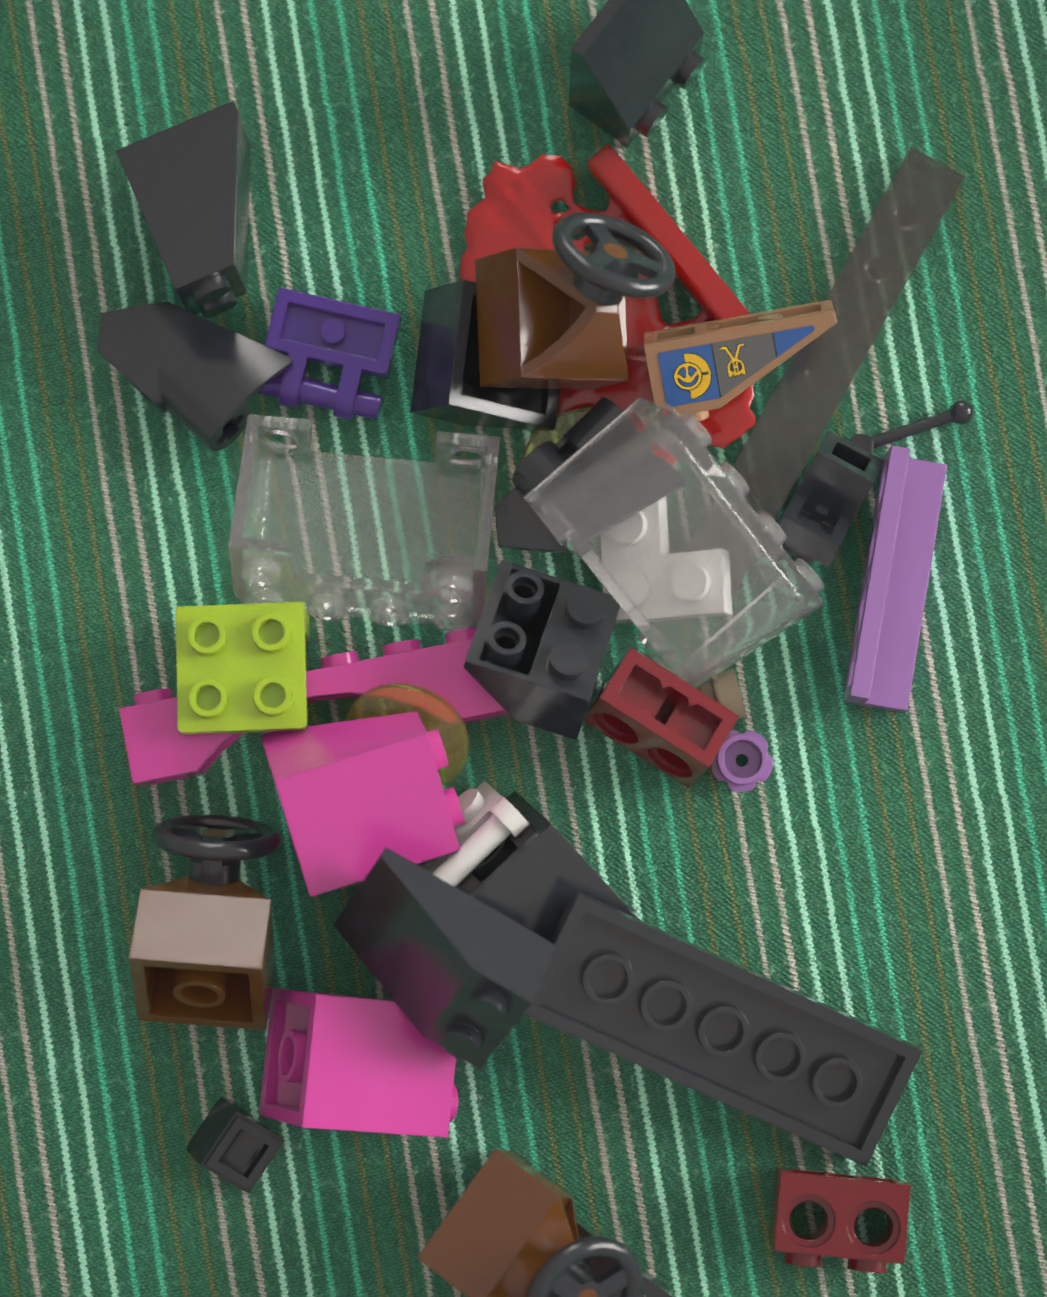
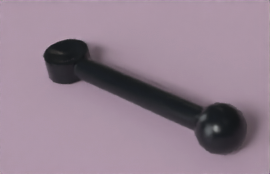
(959, 413)

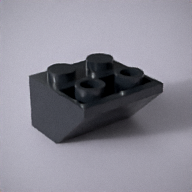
(541, 647)

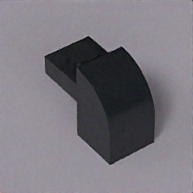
(828, 499)

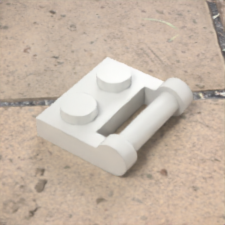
(487, 824)

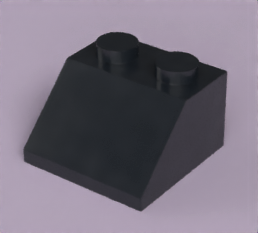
(449, 371)

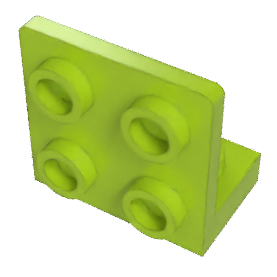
(242, 668)

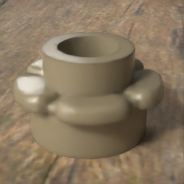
(726, 691)

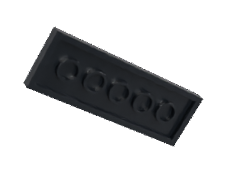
(722, 1029)

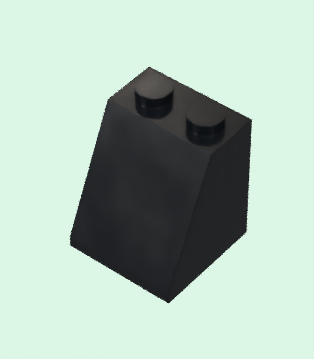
(197, 205)
(536, 875)

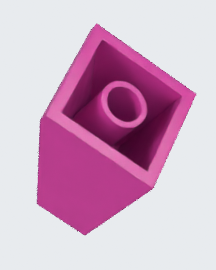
(361, 790)
(354, 1067)

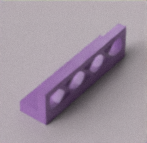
(895, 582)

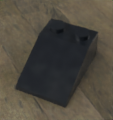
(632, 62)
(444, 956)

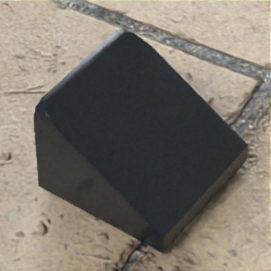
(234, 1145)

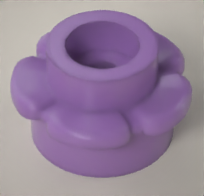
(758, 765)

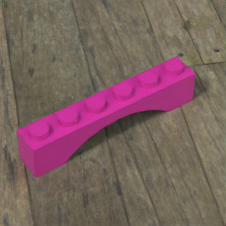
(163, 754)

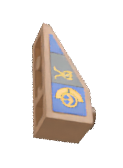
(717, 360)

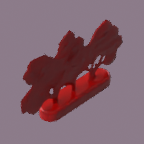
(520, 216)

